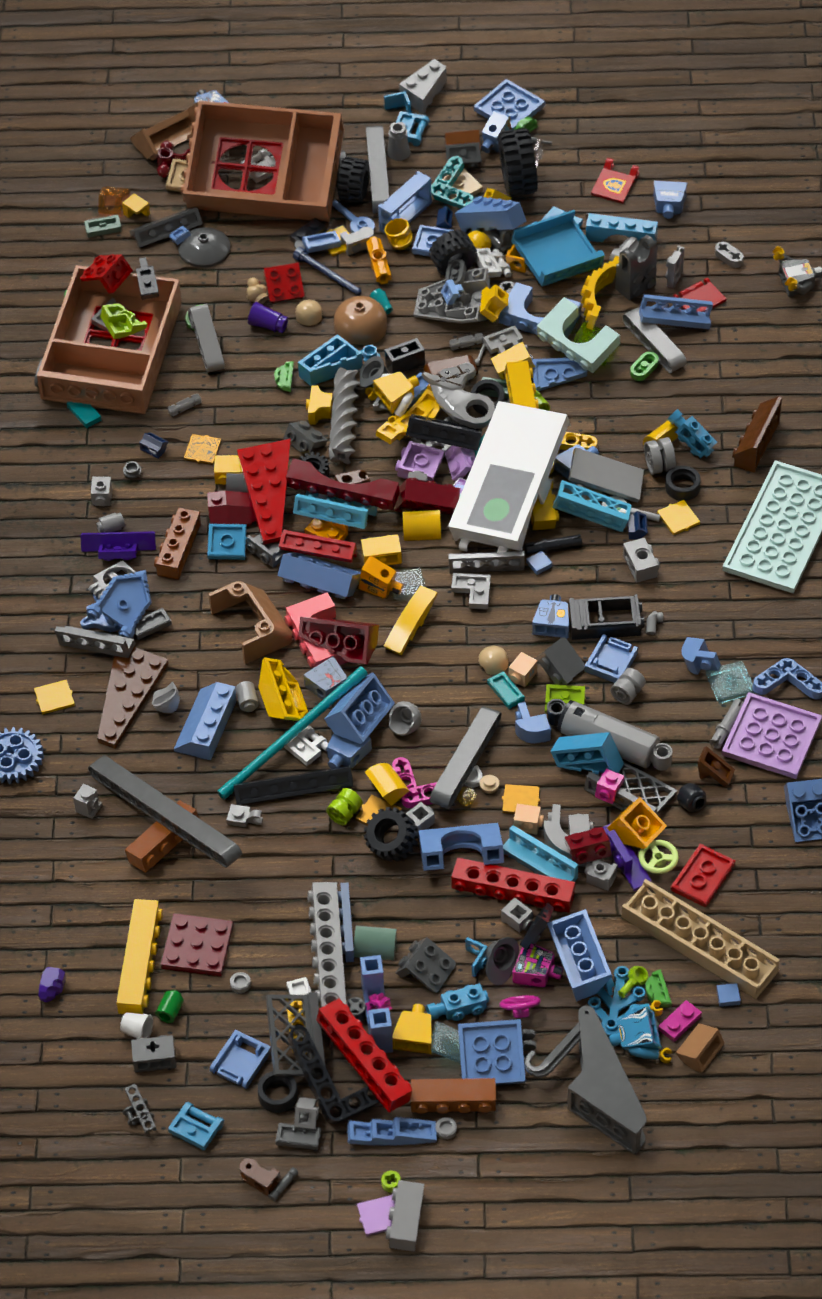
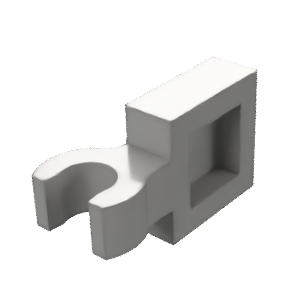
(241, 815)

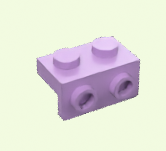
(459, 461)

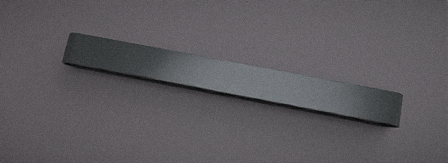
(165, 811)

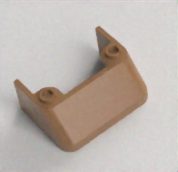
(175, 129)
(270, 630)

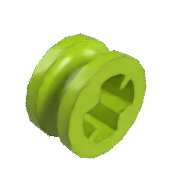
(387, 1176)

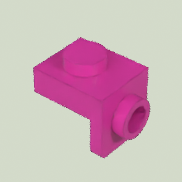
(608, 786)

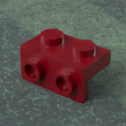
(588, 845)

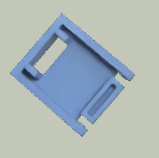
(612, 657)
(239, 1064)

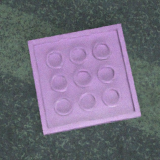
(772, 735)

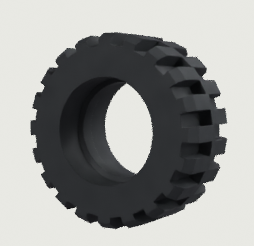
(518, 162)

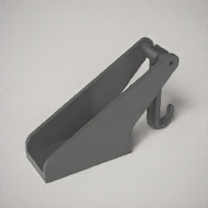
(602, 1089)

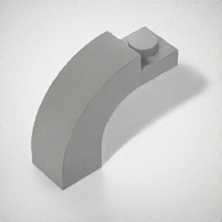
(555, 835)

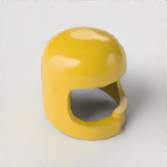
(399, 233)

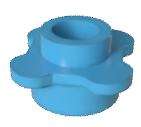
(368, 352)

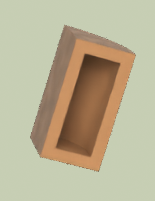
(700, 1047)

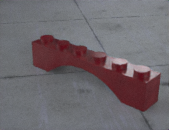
(378, 493)

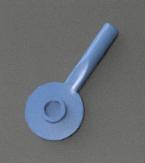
(356, 222)

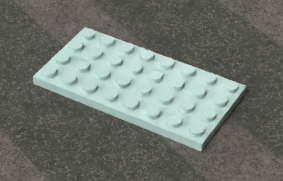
(779, 529)

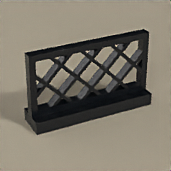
(443, 432)

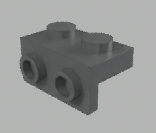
(468, 152)
(304, 437)

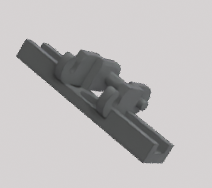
(135, 1105)

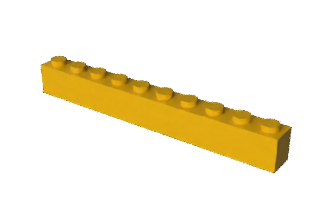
(522, 392)

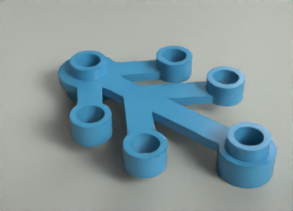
(615, 1004)

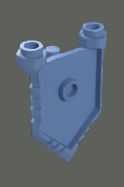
(123, 602)

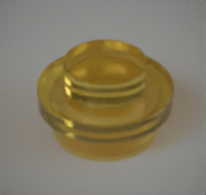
(466, 796)

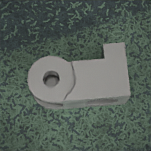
(359, 237)

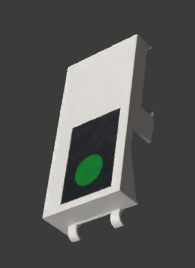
(508, 476)

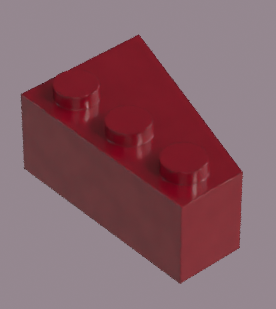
(427, 496)

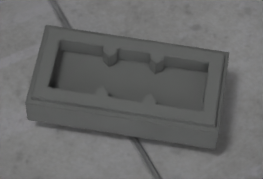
(152, 623)
(298, 1137)

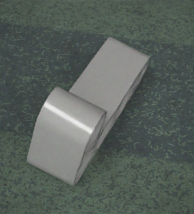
(206, 336)

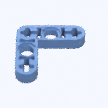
(811, 686)

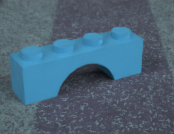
(602, 226)

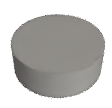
(240, 982)
(446, 1128)

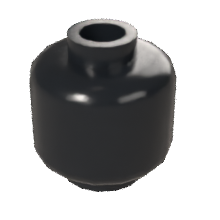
(691, 797)

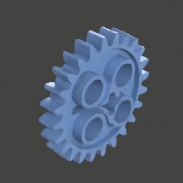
(20, 754)

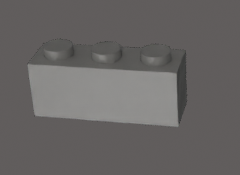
(405, 1215)

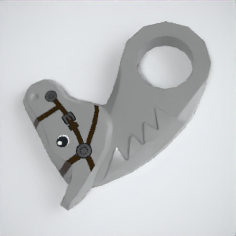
(450, 395)

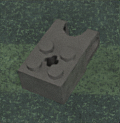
(637, 269)

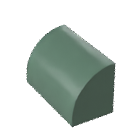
(375, 941)

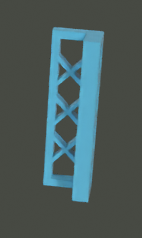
(592, 509)
(541, 859)

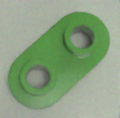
(644, 366)

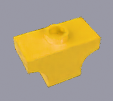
(493, 302)
(319, 405)

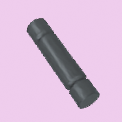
(283, 1184)

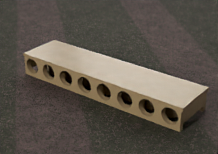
(699, 940)

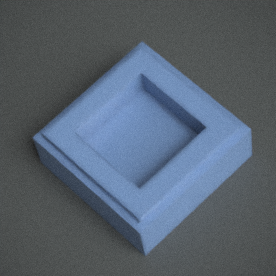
(179, 235)
(539, 562)
(728, 994)

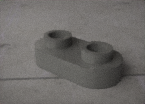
(456, 270)

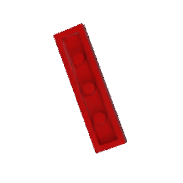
(318, 546)

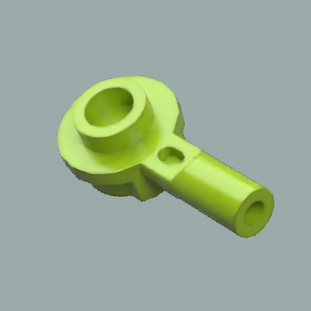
(637, 977)

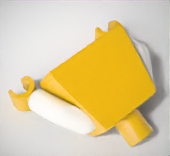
(394, 392)

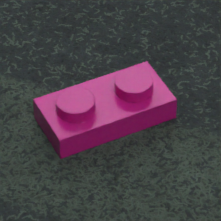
(680, 1021)

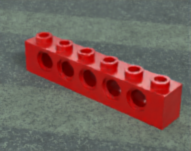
(524, 882)
(377, 1080)

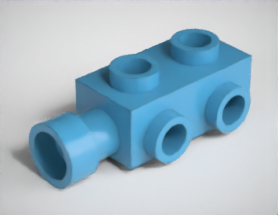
(693, 434)
(459, 1003)

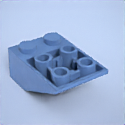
(805, 809)

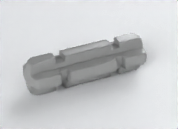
(466, 341)
(184, 404)

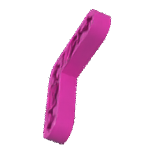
(414, 789)

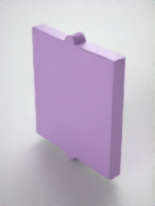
(375, 1214)

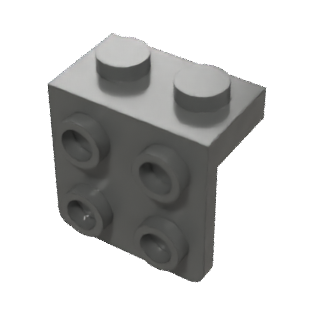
(561, 662)
(426, 964)

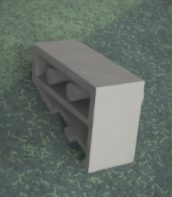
(424, 85)

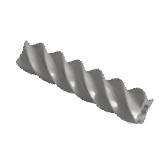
(342, 415)

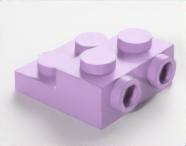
(419, 458)

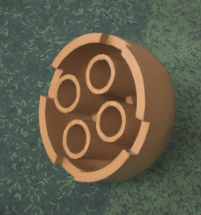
(360, 320)

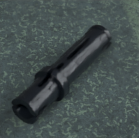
(553, 544)

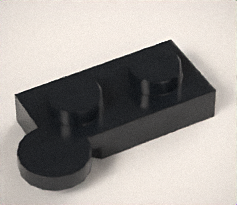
(311, 228)

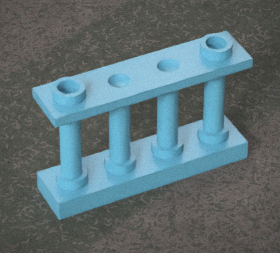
(333, 509)

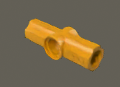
(378, 260)

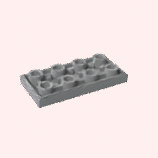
(606, 474)

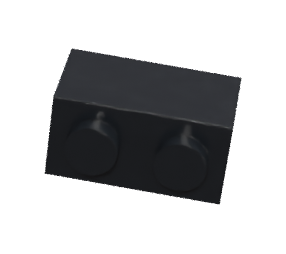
(405, 356)

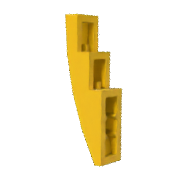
(410, 620)

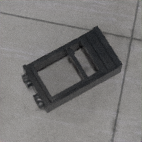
(581, 624)

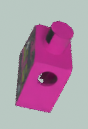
(535, 967)

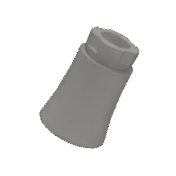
(398, 143)

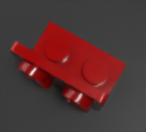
(110, 270)
(284, 282)

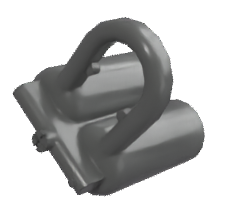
(500, 238)

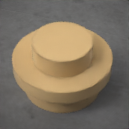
(489, 784)

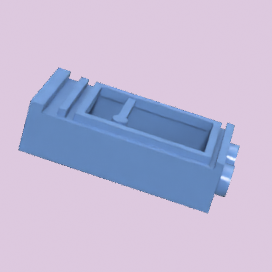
(417, 187)

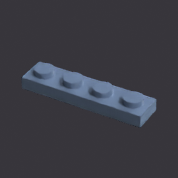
(346, 928)

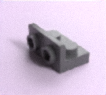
(268, 553)

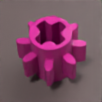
(378, 1002)

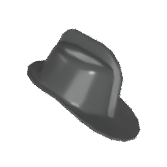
(372, 370)
(501, 959)

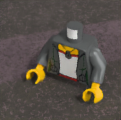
(795, 274)

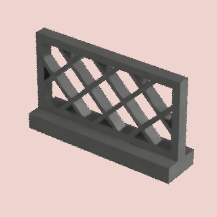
(624, 796)
(310, 1011)

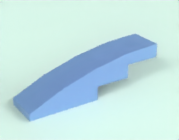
(396, 1132)

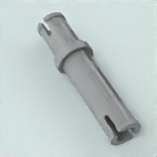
(724, 729)

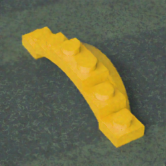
(594, 284)
(425, 406)

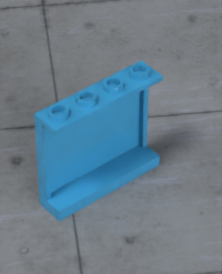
(556, 248)

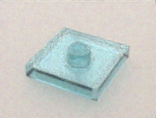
(730, 682)

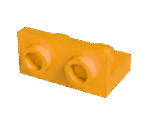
(327, 529)

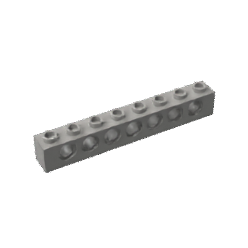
(326, 923)

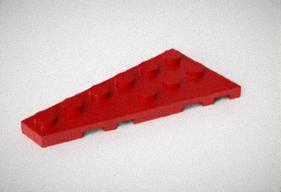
(266, 482)

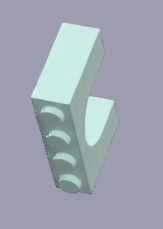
(588, 354)

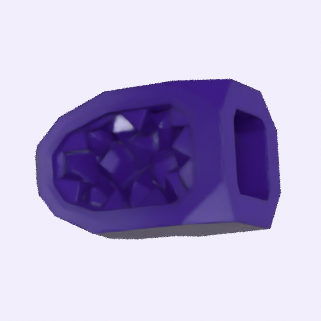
(51, 983)

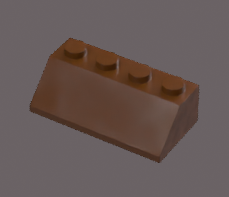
(758, 435)

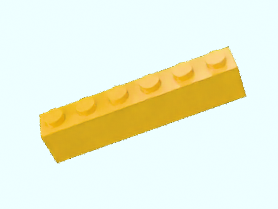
(138, 957)

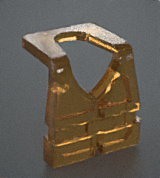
(119, 192)

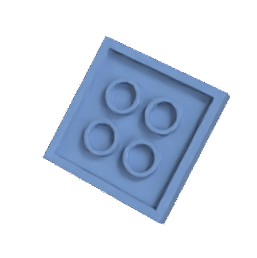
(510, 100)
(492, 1051)

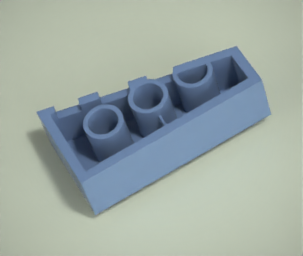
(490, 214)

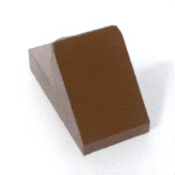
(716, 767)

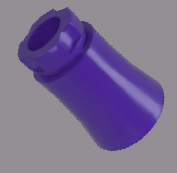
(267, 318)

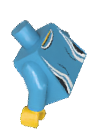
(639, 1032)

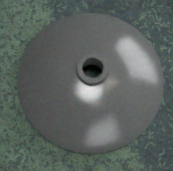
(204, 247)

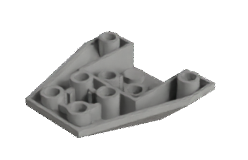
(466, 309)

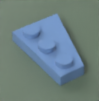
(555, 372)

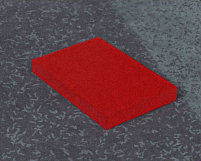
(702, 875)

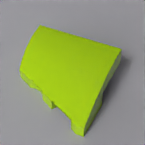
(120, 321)

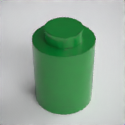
(169, 1006)

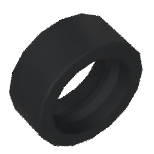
(488, 384)
(683, 493)
(282, 1105)

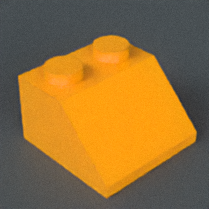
(637, 825)

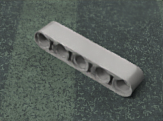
(655, 341)

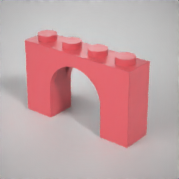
(316, 607)

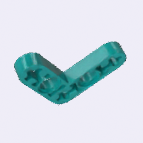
(446, 186)

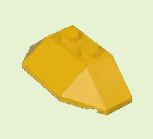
(281, 691)

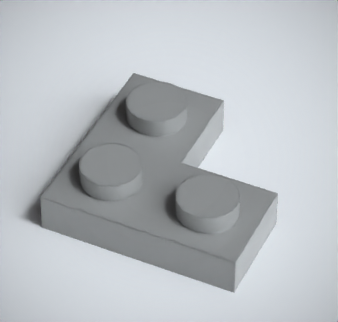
(475, 584)

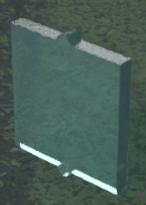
(411, 580)
(446, 1041)

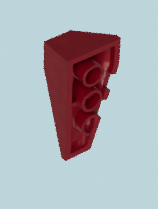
(230, 508)
(347, 639)

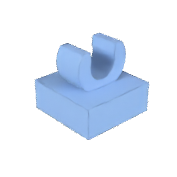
(451, 291)

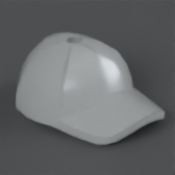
(166, 699)

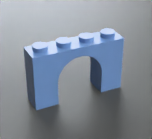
(516, 313)
(482, 837)
(379, 1019)

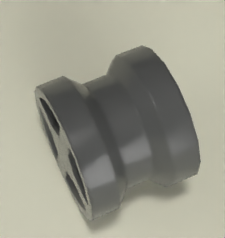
(357, 1004)

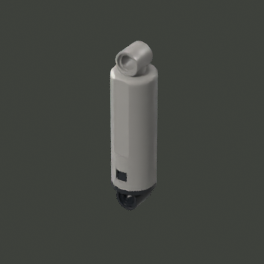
(632, 742)

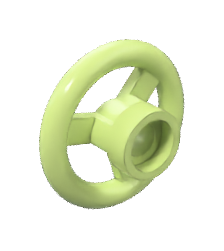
(658, 860)

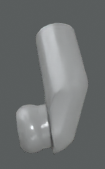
(651, 622)

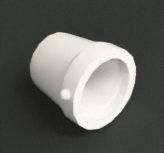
(137, 1025)

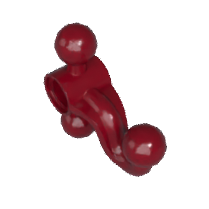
(166, 156)

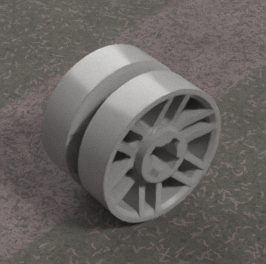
(659, 455)

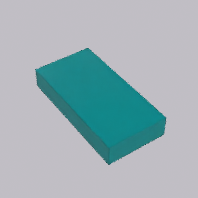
(84, 413)
(506, 690)

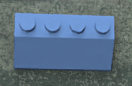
(319, 574)
(360, 710)
(207, 721)
(580, 954)

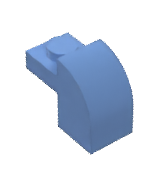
(698, 656)
(531, 729)

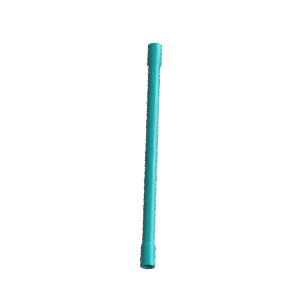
(352, 680)

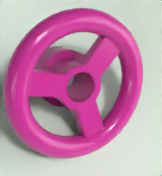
(520, 1005)

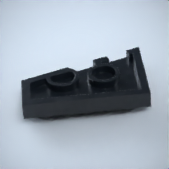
(538, 926)

